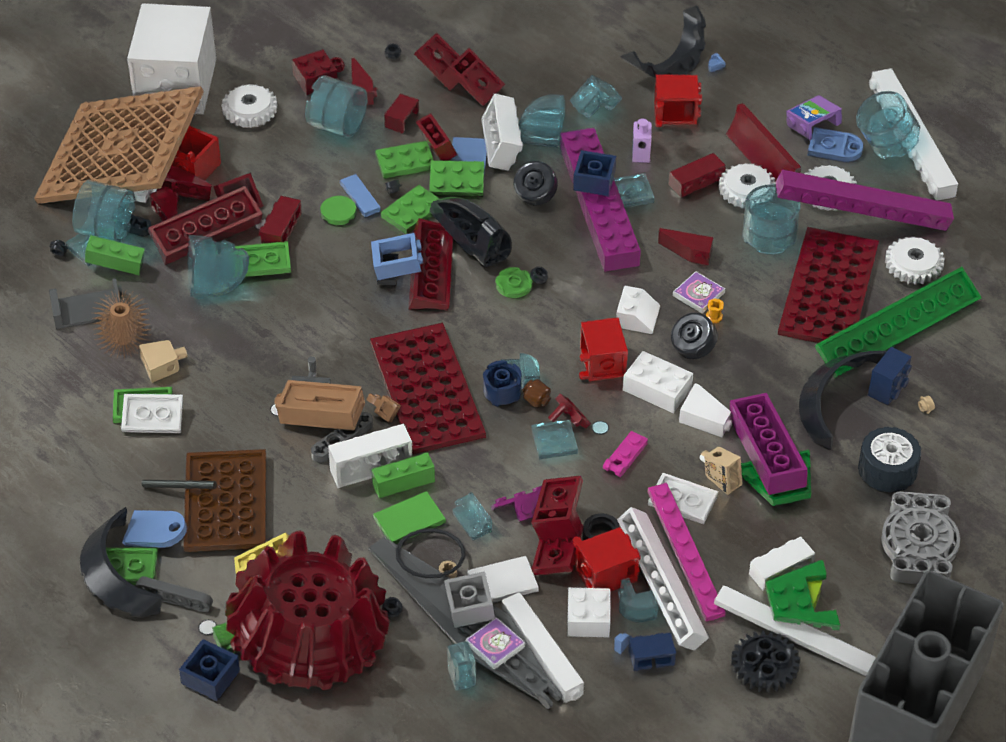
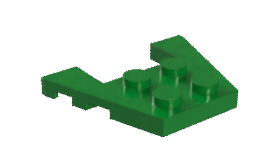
(751, 476)
(792, 601)

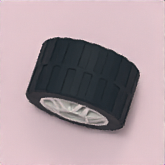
(889, 459)

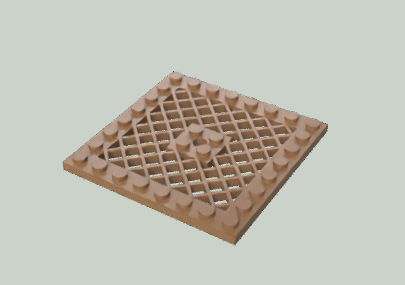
(121, 143)

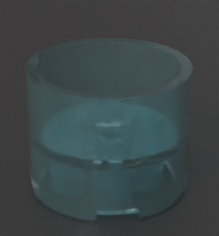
(336, 106)
(888, 124)
(103, 210)
(770, 221)

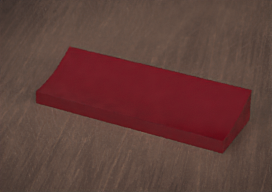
(759, 144)
(213, 219)
(432, 285)

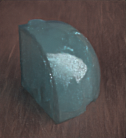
(543, 121)
(214, 267)

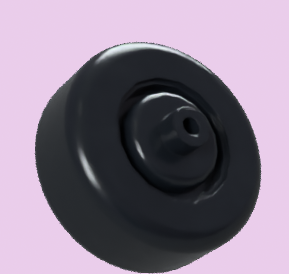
(535, 183)
(694, 336)

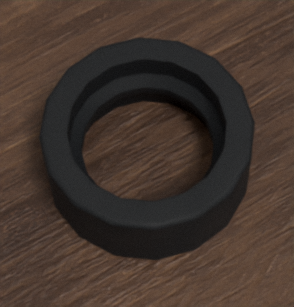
(599, 520)

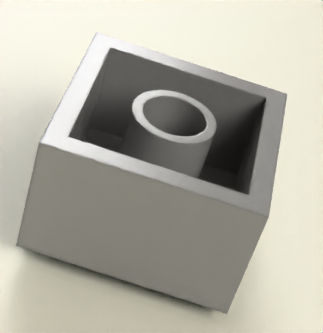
(469, 599)

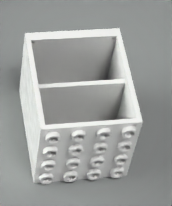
(172, 50)

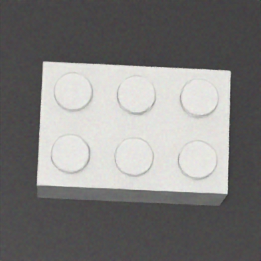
(658, 381)

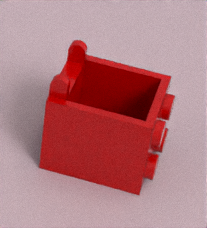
(677, 99)
(198, 153)
(603, 349)
(607, 560)

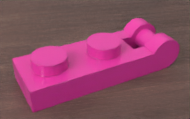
(625, 454)

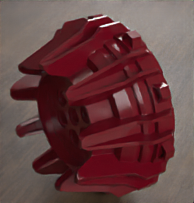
(312, 647)

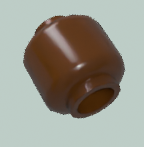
(536, 393)

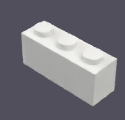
(781, 561)

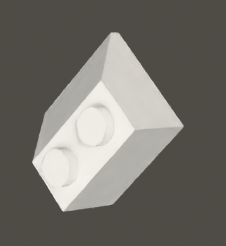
(637, 310)

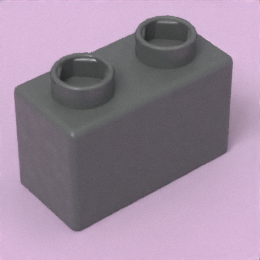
(927, 664)

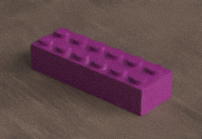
(768, 444)

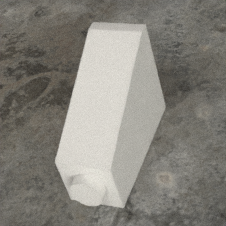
(705, 412)

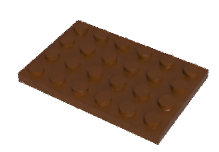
(234, 511)

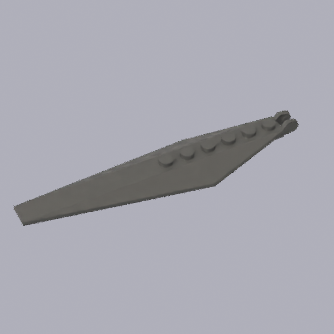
(431, 594)

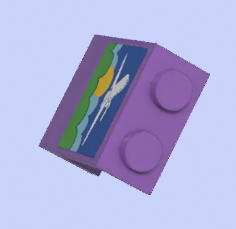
(812, 112)

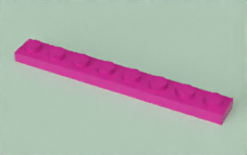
(685, 551)

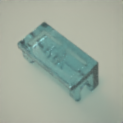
(472, 516)

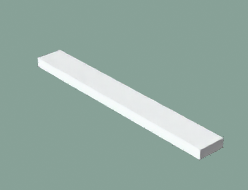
(801, 634)

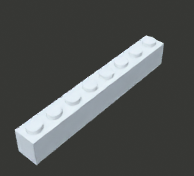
(663, 580)

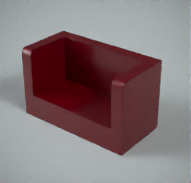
(399, 111)

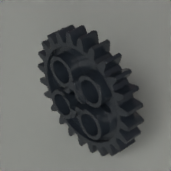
(759, 651)

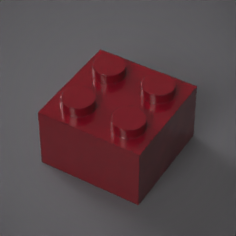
(311, 67)

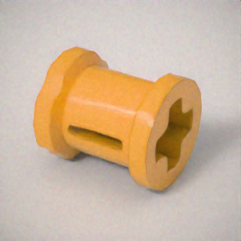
(715, 309)

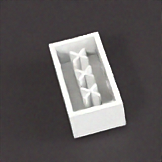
(501, 132)
(354, 458)

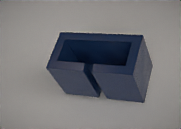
(656, 647)

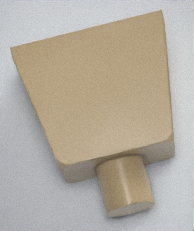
(161, 359)

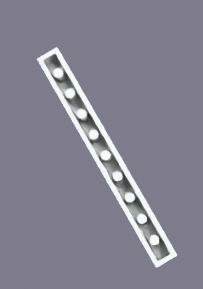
(925, 154)

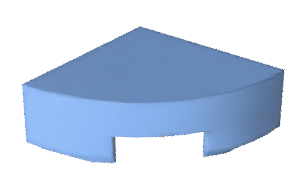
(716, 63)
(621, 642)

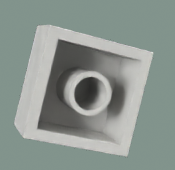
(588, 612)

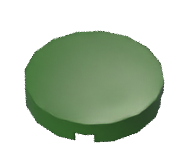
(338, 210)
(514, 282)

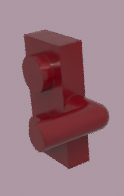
(568, 407)

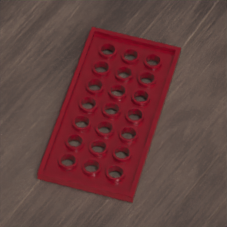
(821, 278)
(458, 387)

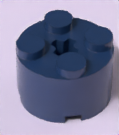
(502, 383)

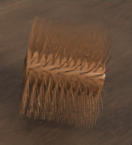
(122, 323)

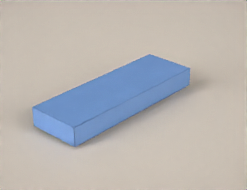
(360, 195)

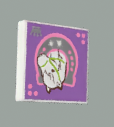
(697, 292)
(495, 643)

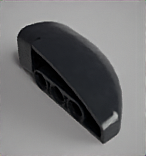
(473, 229)

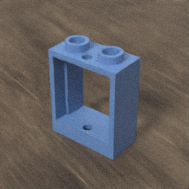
(400, 266)

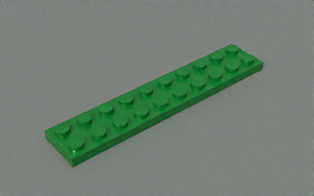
(902, 318)

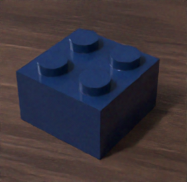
(594, 173)
(890, 376)
(209, 669)

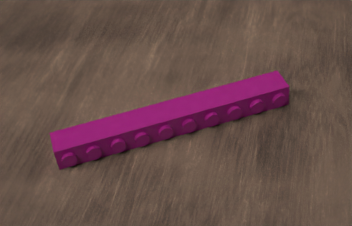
(864, 200)

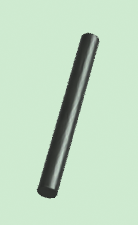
(179, 484)

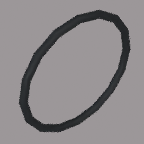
(427, 576)

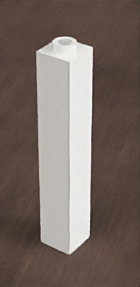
(544, 648)

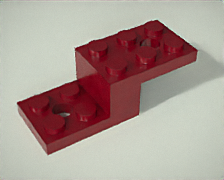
(459, 69)
(557, 525)

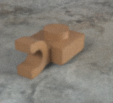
(385, 406)

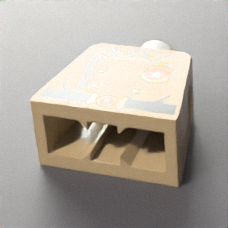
(723, 469)

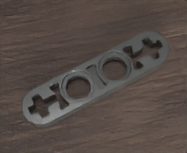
(339, 435)
(176, 594)

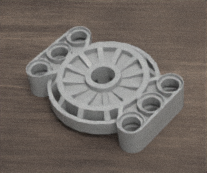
(914, 518)

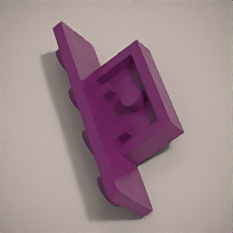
(523, 503)

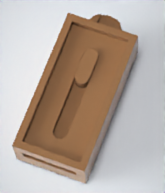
(320, 404)

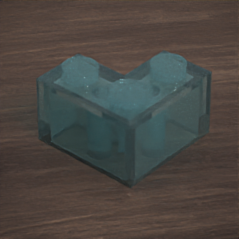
(593, 95)

